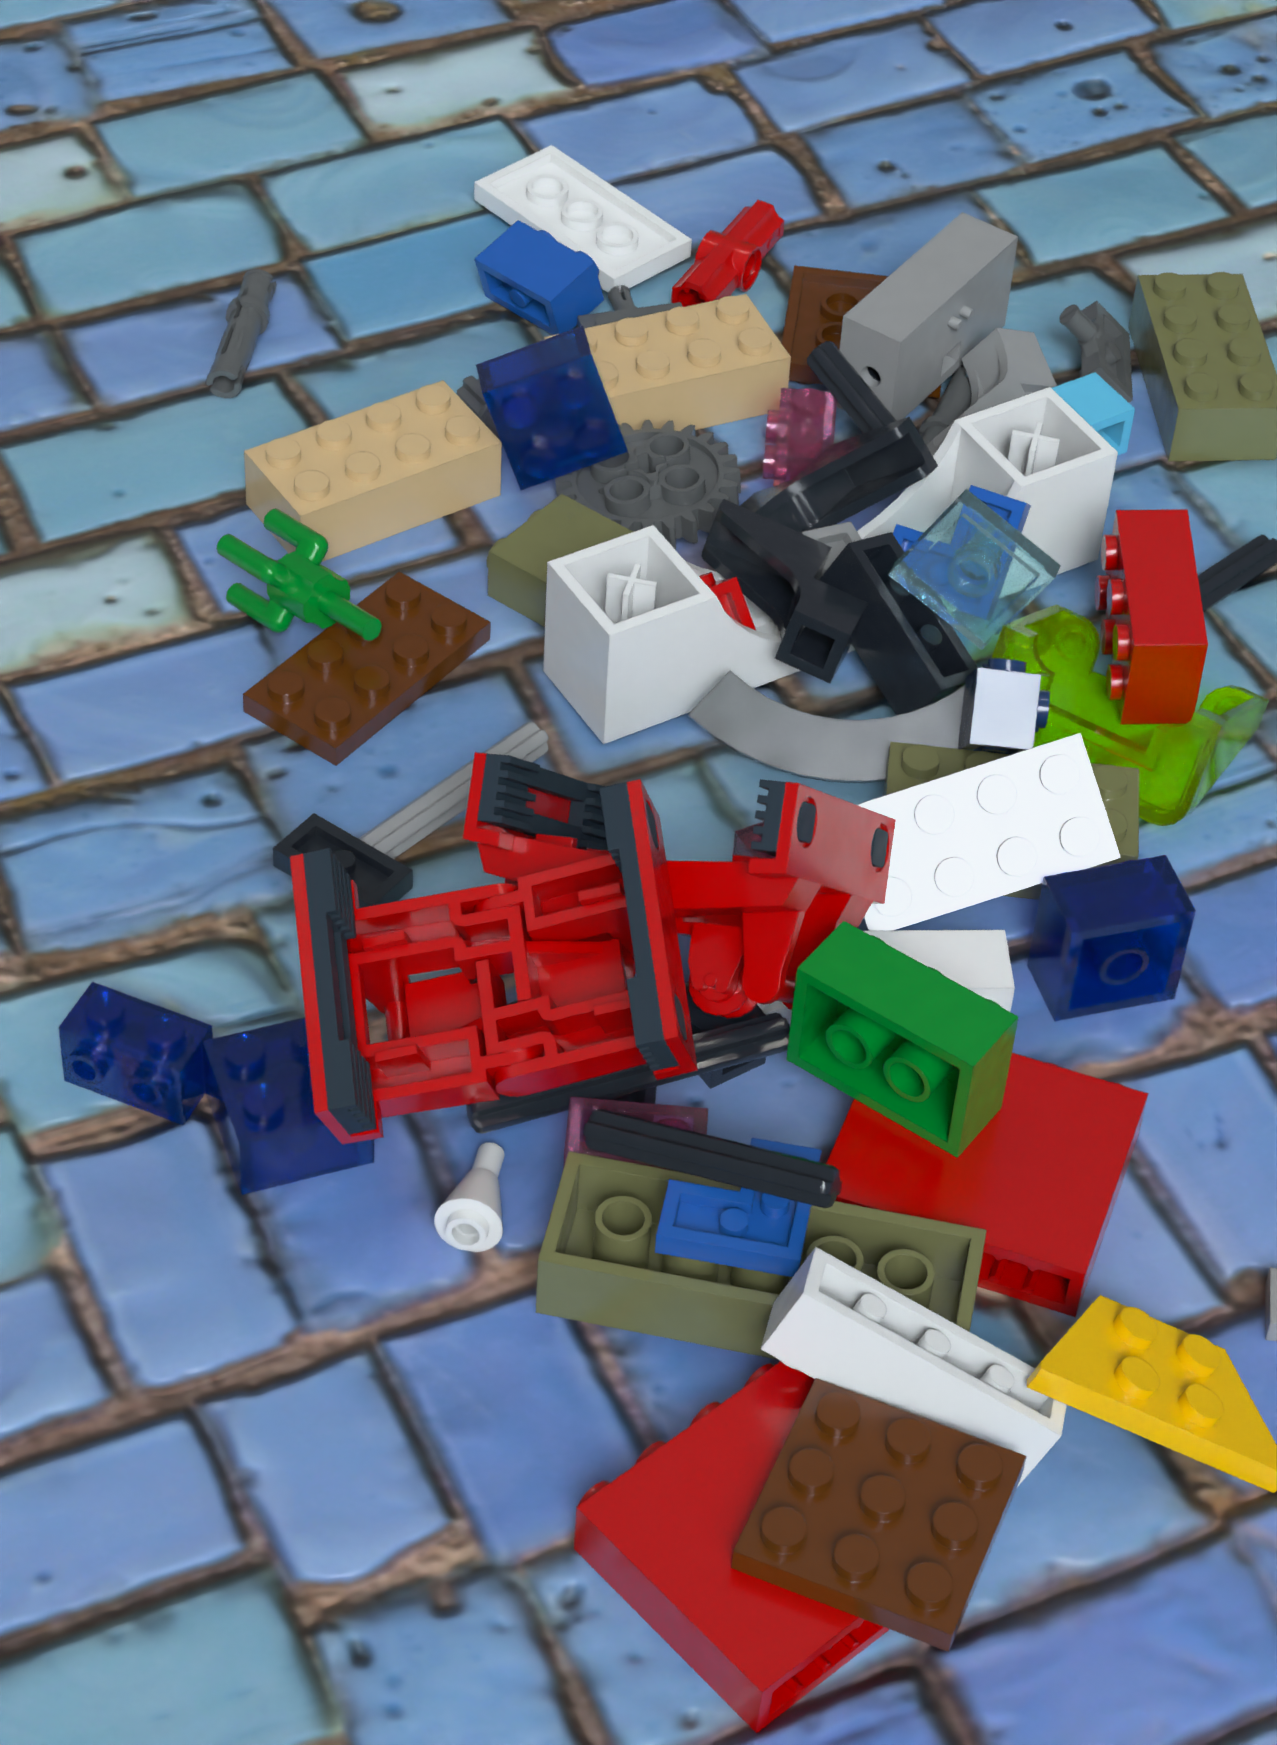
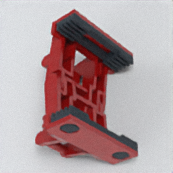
(745, 916)
(458, 1037)

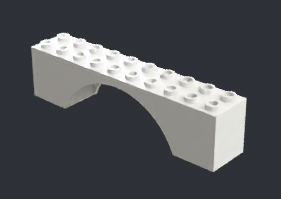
(646, 639)

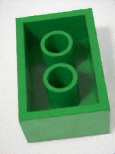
(901, 1038)

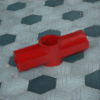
(731, 257)

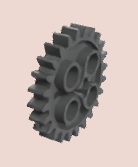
(661, 481)

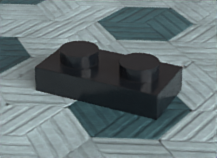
(375, 873)

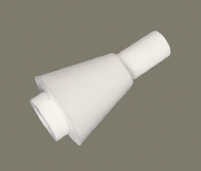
(472, 1212)

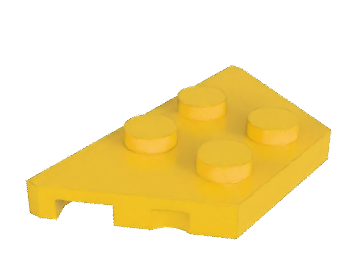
(1161, 1388)

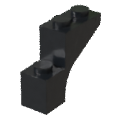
(848, 478)
(781, 577)

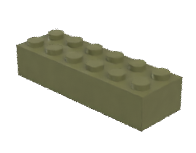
(605, 1270)

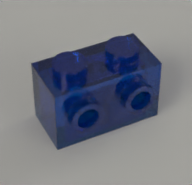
(135, 1052)

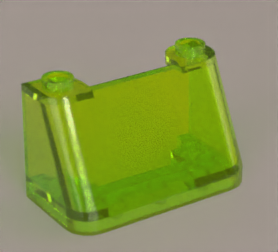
(1173, 760)

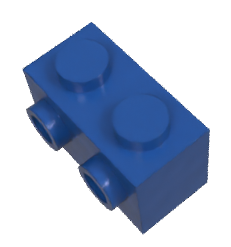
(539, 278)

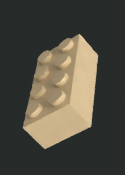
(692, 364)
(377, 469)

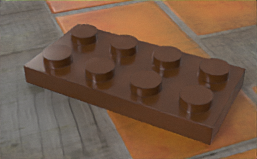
(349, 688)

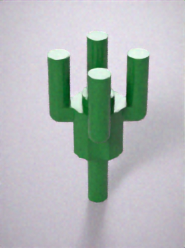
(295, 582)

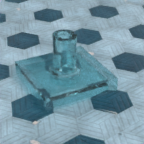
(974, 569)

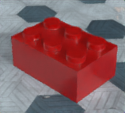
(1152, 617)

